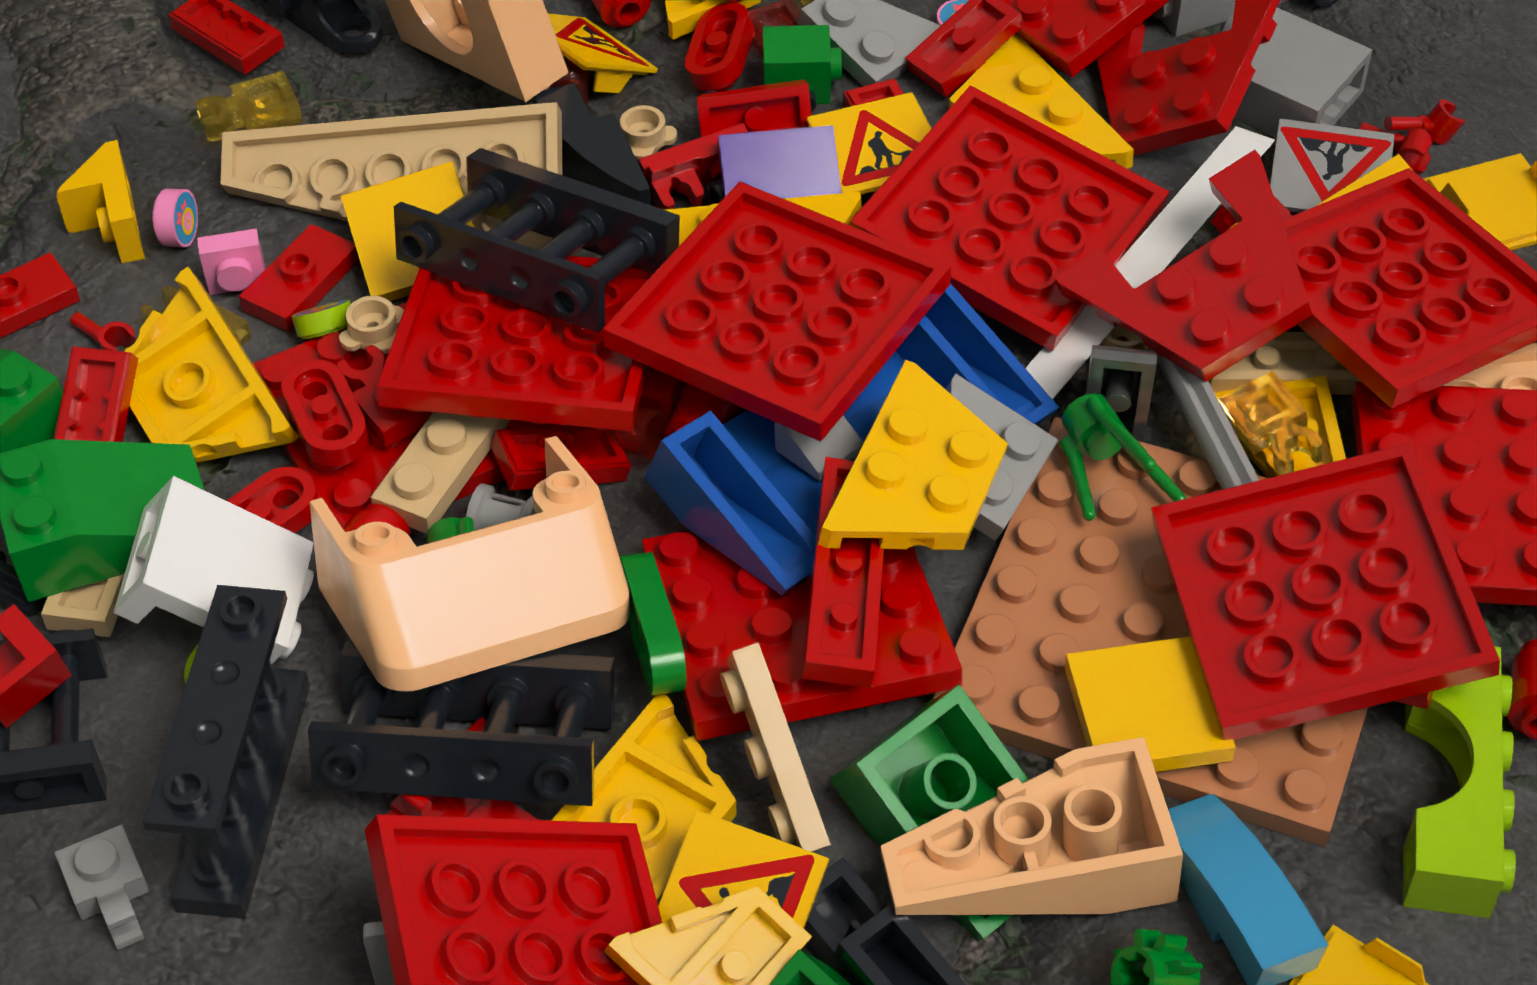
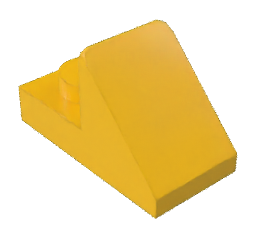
(102, 198)

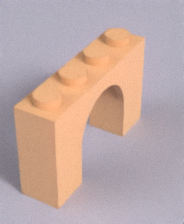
(492, 40)

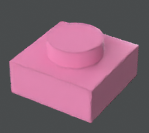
(231, 260)

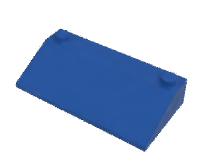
(763, 507)

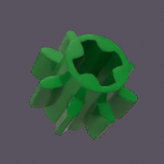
(1155, 961)

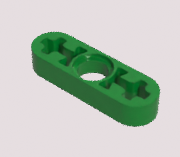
(653, 626)

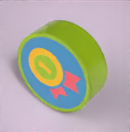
(321, 319)

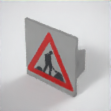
(1321, 160)

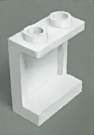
(199, 541)

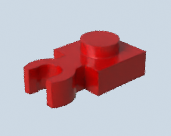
(385, 423)

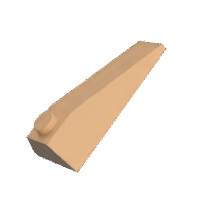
(1062, 843)

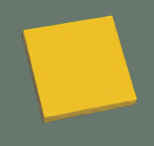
(373, 228)
(1151, 694)

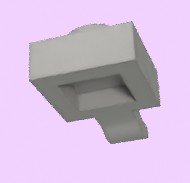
(104, 879)

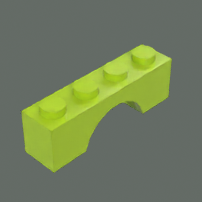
(1457, 846)

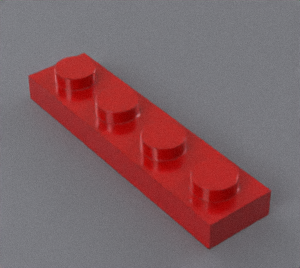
(842, 598)

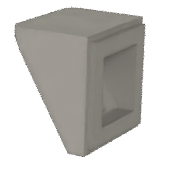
(810, 454)

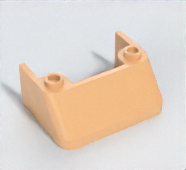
(479, 594)

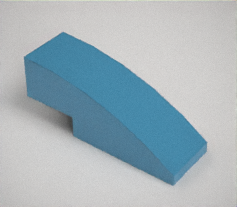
(1244, 895)

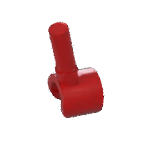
(1438, 123)
(1411, 148)
(109, 335)

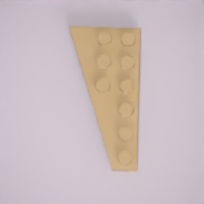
(320, 162)

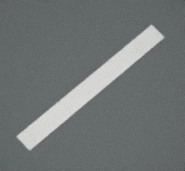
(1147, 258)

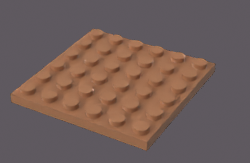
(1106, 585)

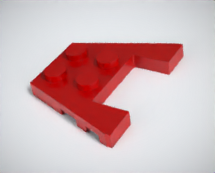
(1184, 88)
(1216, 299)

